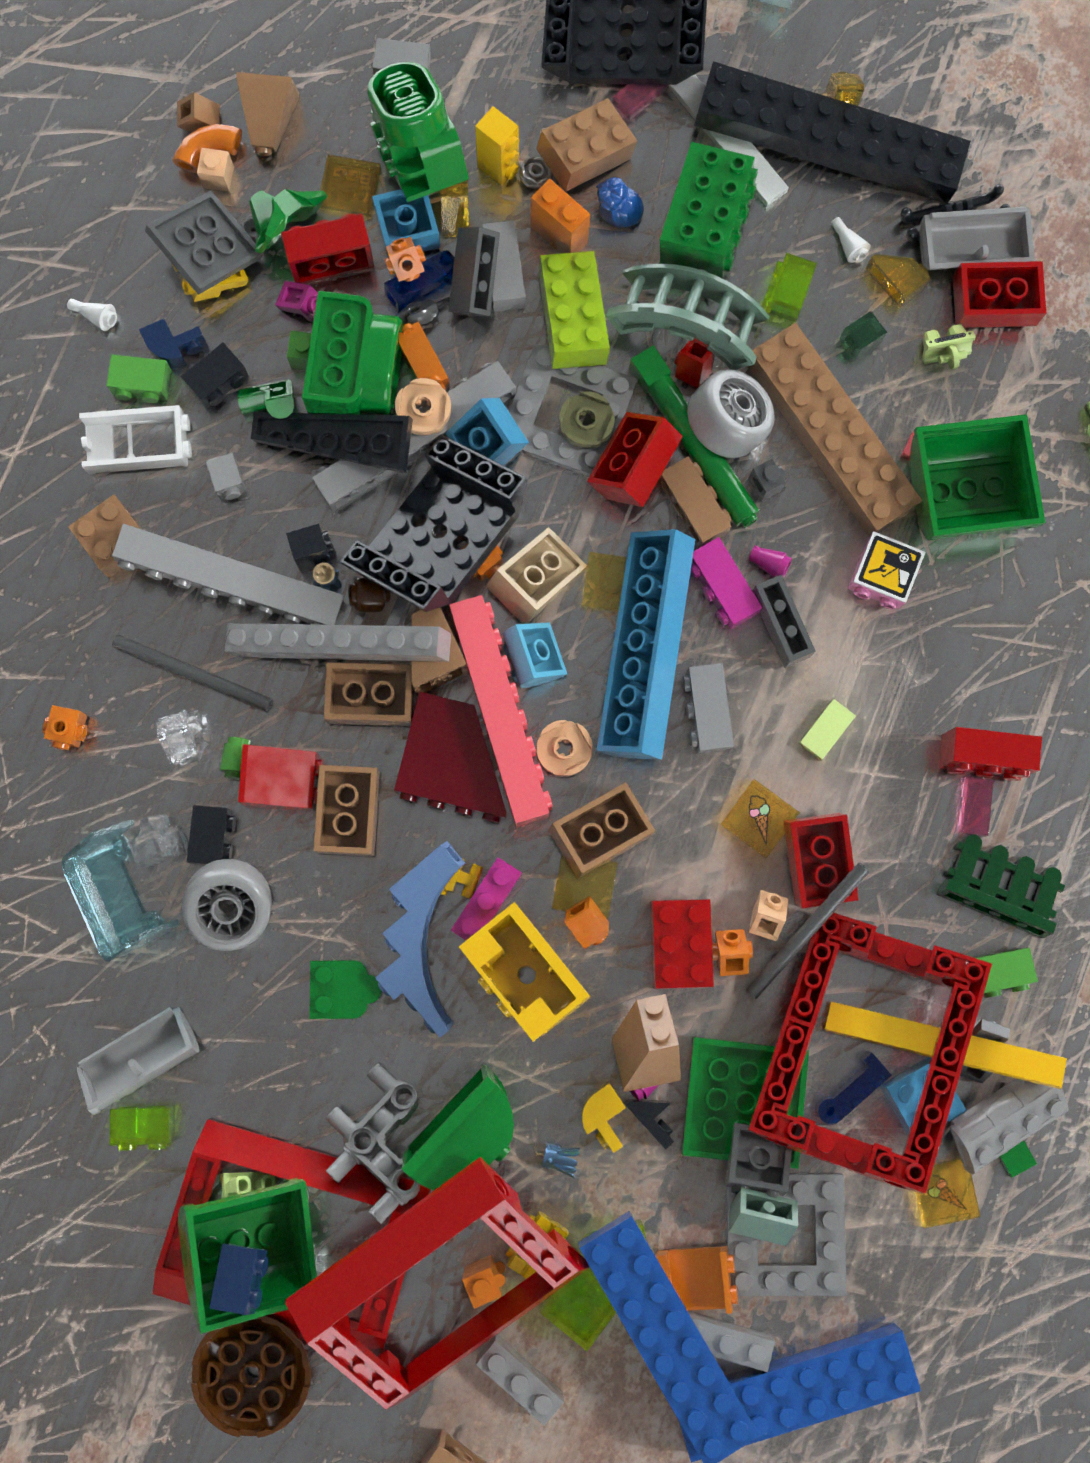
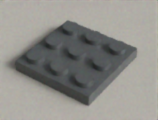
(203, 242)

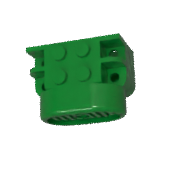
(414, 130)
(352, 357)

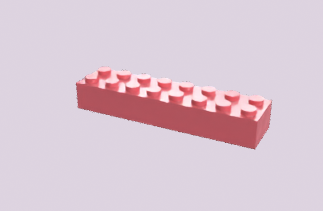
(499, 711)

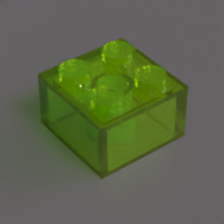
(579, 1309)

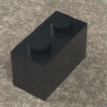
(215, 376)
(310, 547)
(210, 834)

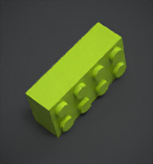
(573, 310)

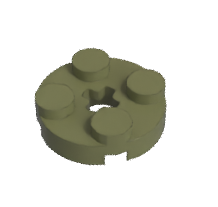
(581, 405)

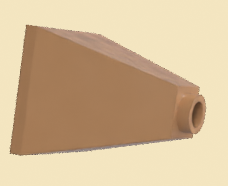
(267, 108)

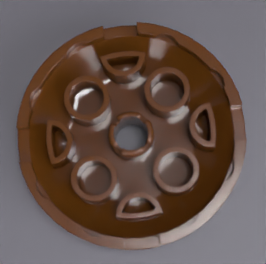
(244, 1403)

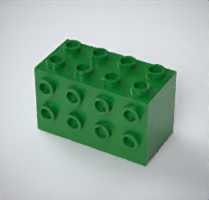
(708, 209)

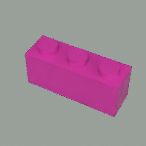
(724, 584)
(487, 899)

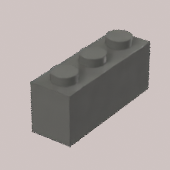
(474, 271)
(783, 621)

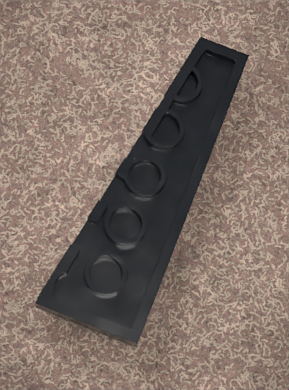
(355, 438)

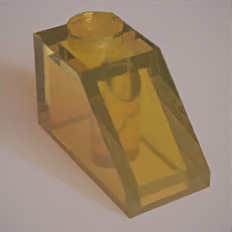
(845, 87)
(455, 208)
(898, 276)

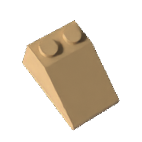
(535, 576)

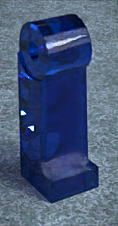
(437, 271)
(855, 1090)

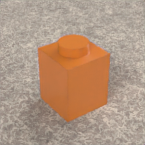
(587, 923)

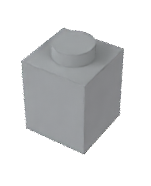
(226, 476)

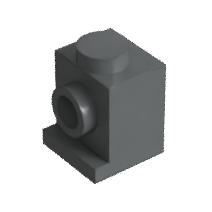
(768, 479)

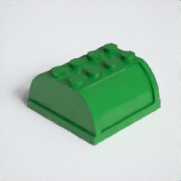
(975, 477)
(469, 1127)
(262, 1219)

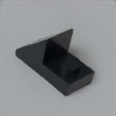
(646, 1112)

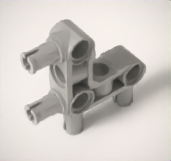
(377, 1126)

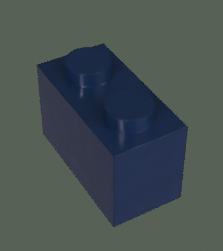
(239, 1279)

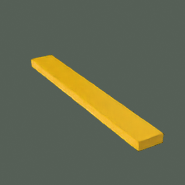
(921, 1039)

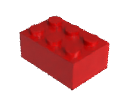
(328, 248)
(999, 294)
(634, 458)
(990, 753)
(818, 857)
(681, 943)

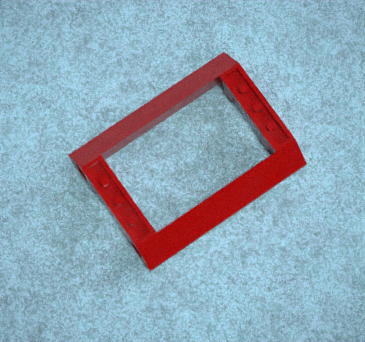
(940, 966)
(285, 1160)
(471, 1194)

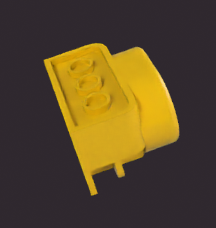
(501, 954)

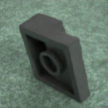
(757, 1163)

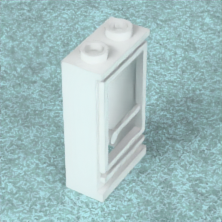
(100, 441)

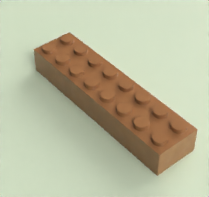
(833, 431)

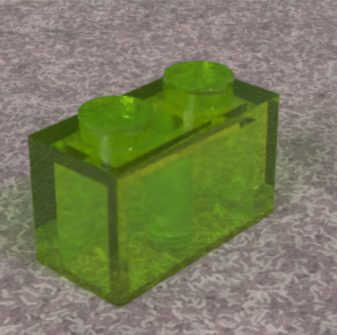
(790, 288)
(142, 1126)

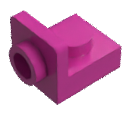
(298, 299)

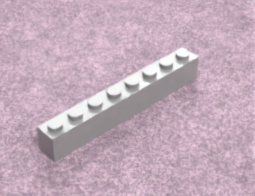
(348, 480)
(225, 577)
(338, 642)

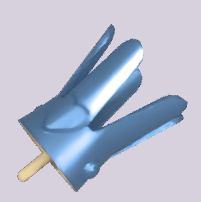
(325, 575)
(555, 1158)

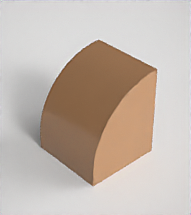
(196, 112)

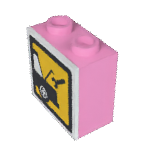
(886, 571)

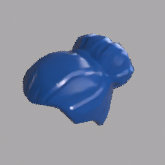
(619, 203)

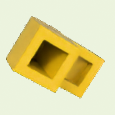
(597, 1110)

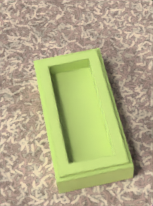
(827, 729)

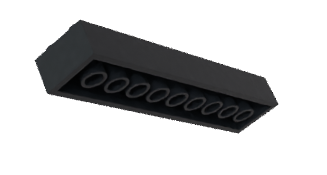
(832, 133)

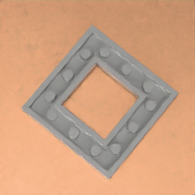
(531, 393)
(819, 1278)

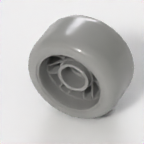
(730, 413)
(224, 925)

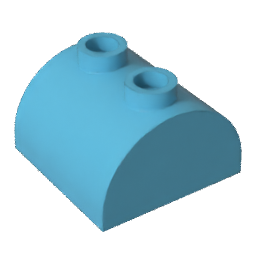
(533, 654)

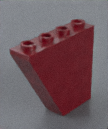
(449, 760)

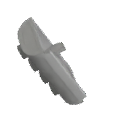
(976, 237)
(136, 1059)
(1005, 1121)

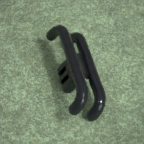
(961, 205)

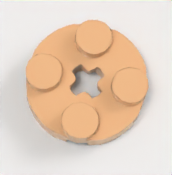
(424, 390)
(558, 763)

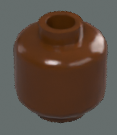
(367, 596)

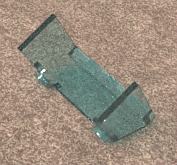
(108, 895)

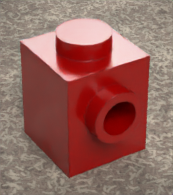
(694, 363)

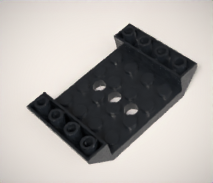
(585, 41)
(458, 494)

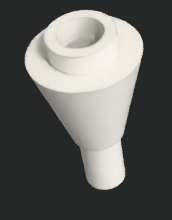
(854, 246)
(101, 315)

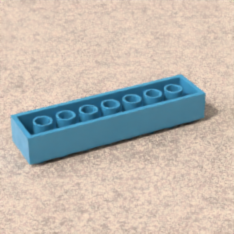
(646, 644)

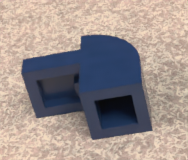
(169, 347)

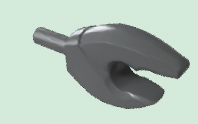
(422, 311)

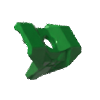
(274, 213)

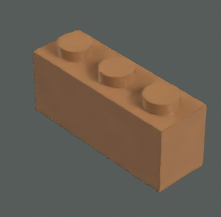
(695, 501)

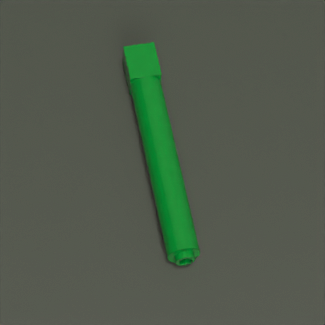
(656, 381)

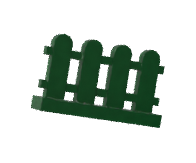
(985, 899)

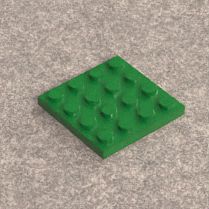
(725, 1091)

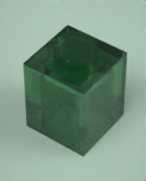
(862, 335)

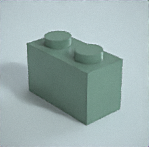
(763, 1216)

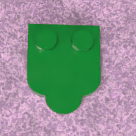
(341, 989)

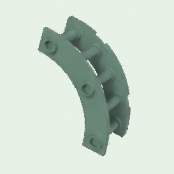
(685, 322)

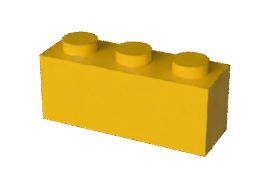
(497, 146)

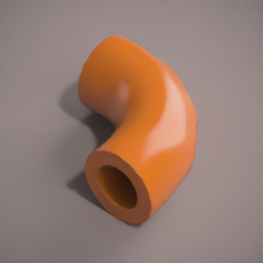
(211, 137)

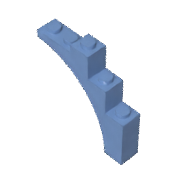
(408, 936)

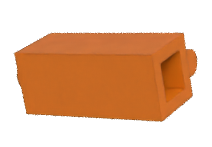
(420, 355)
(484, 1280)

